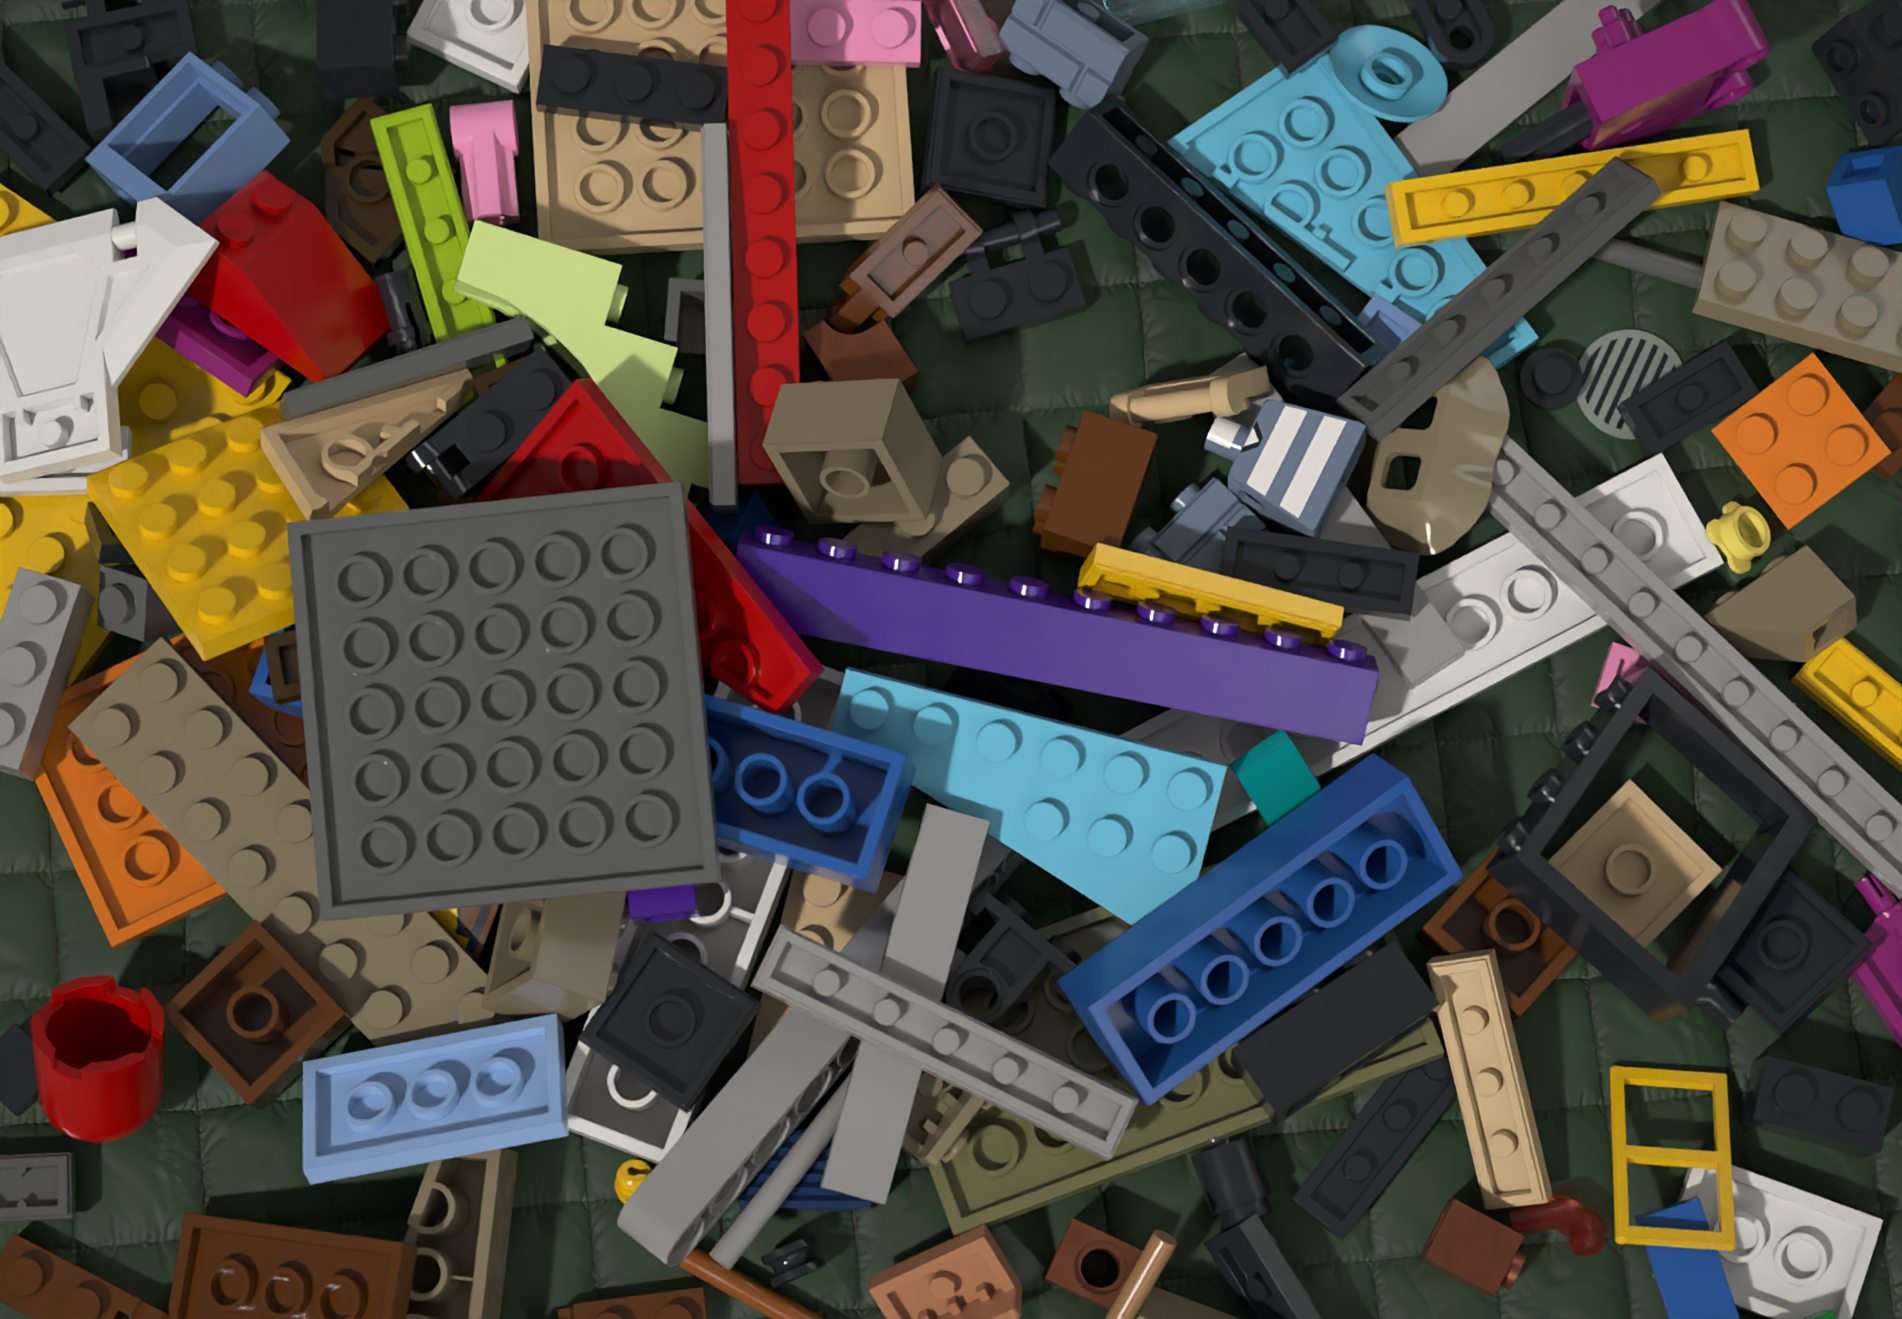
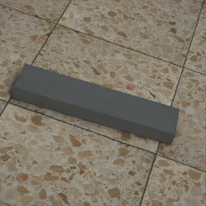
(410, 368)

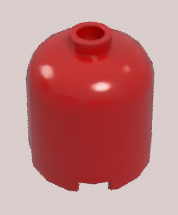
(99, 1058)

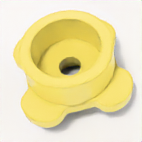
(1739, 535)

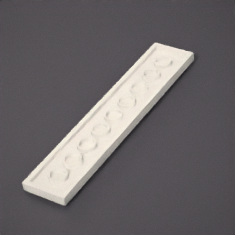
(1499, 607)

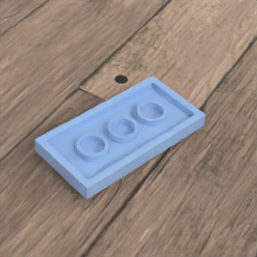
(434, 1099)

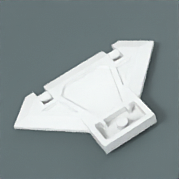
(77, 325)

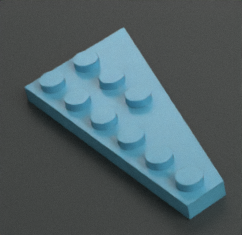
(1319, 177)
(1079, 802)

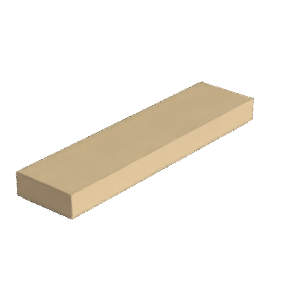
(1489, 1079)

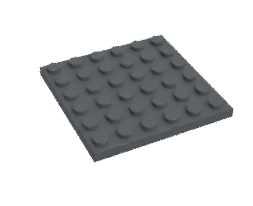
(503, 702)

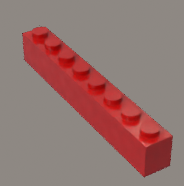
(761, 224)

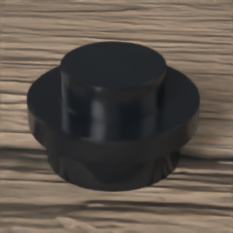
(1550, 379)

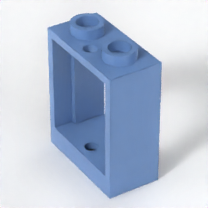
(168, 118)

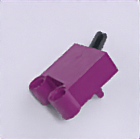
(1648, 80)

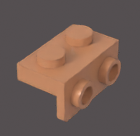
(951, 1281)

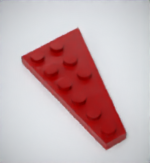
(741, 633)

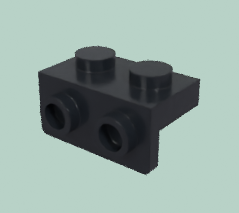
(1866, 67)

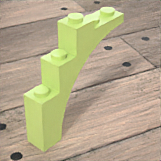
(567, 307)

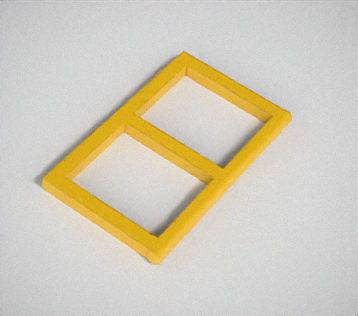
(1718, 1159)

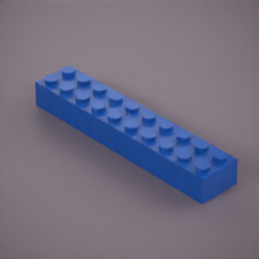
(782, 789)

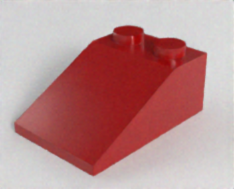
(289, 281)

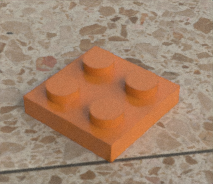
(1801, 441)

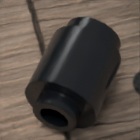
(1233, 1179)

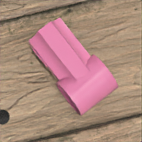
(485, 146)

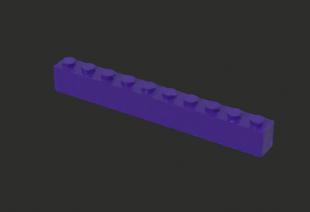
(1063, 637)

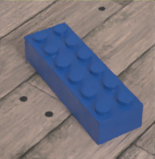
(1261, 928)

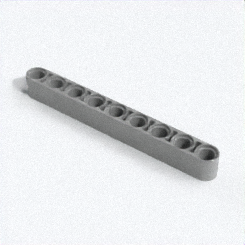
(765, 1100)

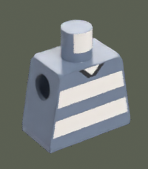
(1289, 463)

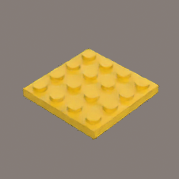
(212, 529)

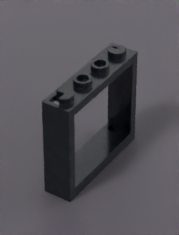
(1520, 868)

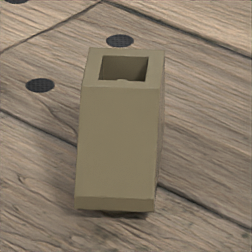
(1787, 612)

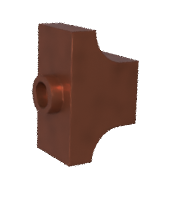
(859, 355)

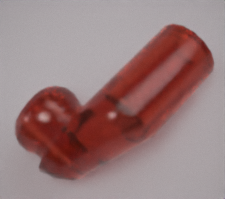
(1566, 1217)

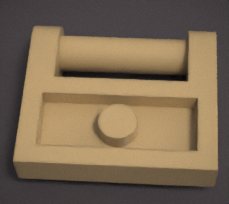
(1180, 399)

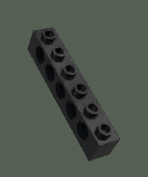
(1248, 258)

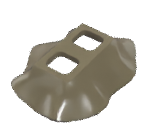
(1454, 468)

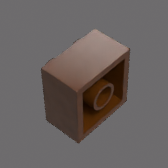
(1098, 489)
(1489, 917)
(257, 1015)

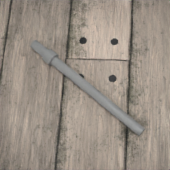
(788, 1172)

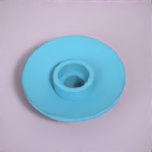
(1387, 73)

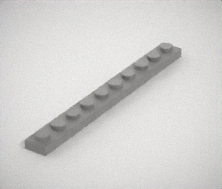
(1698, 662)

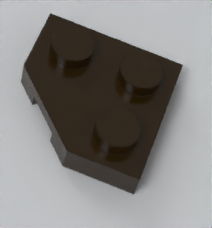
(356, 186)

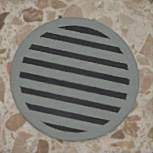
(1617, 369)

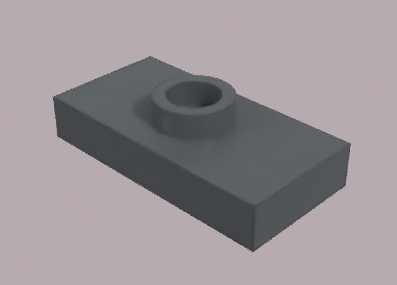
(37, 1187)

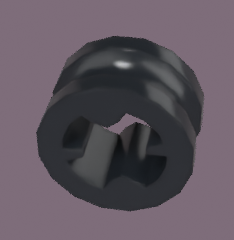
(793, 1261)

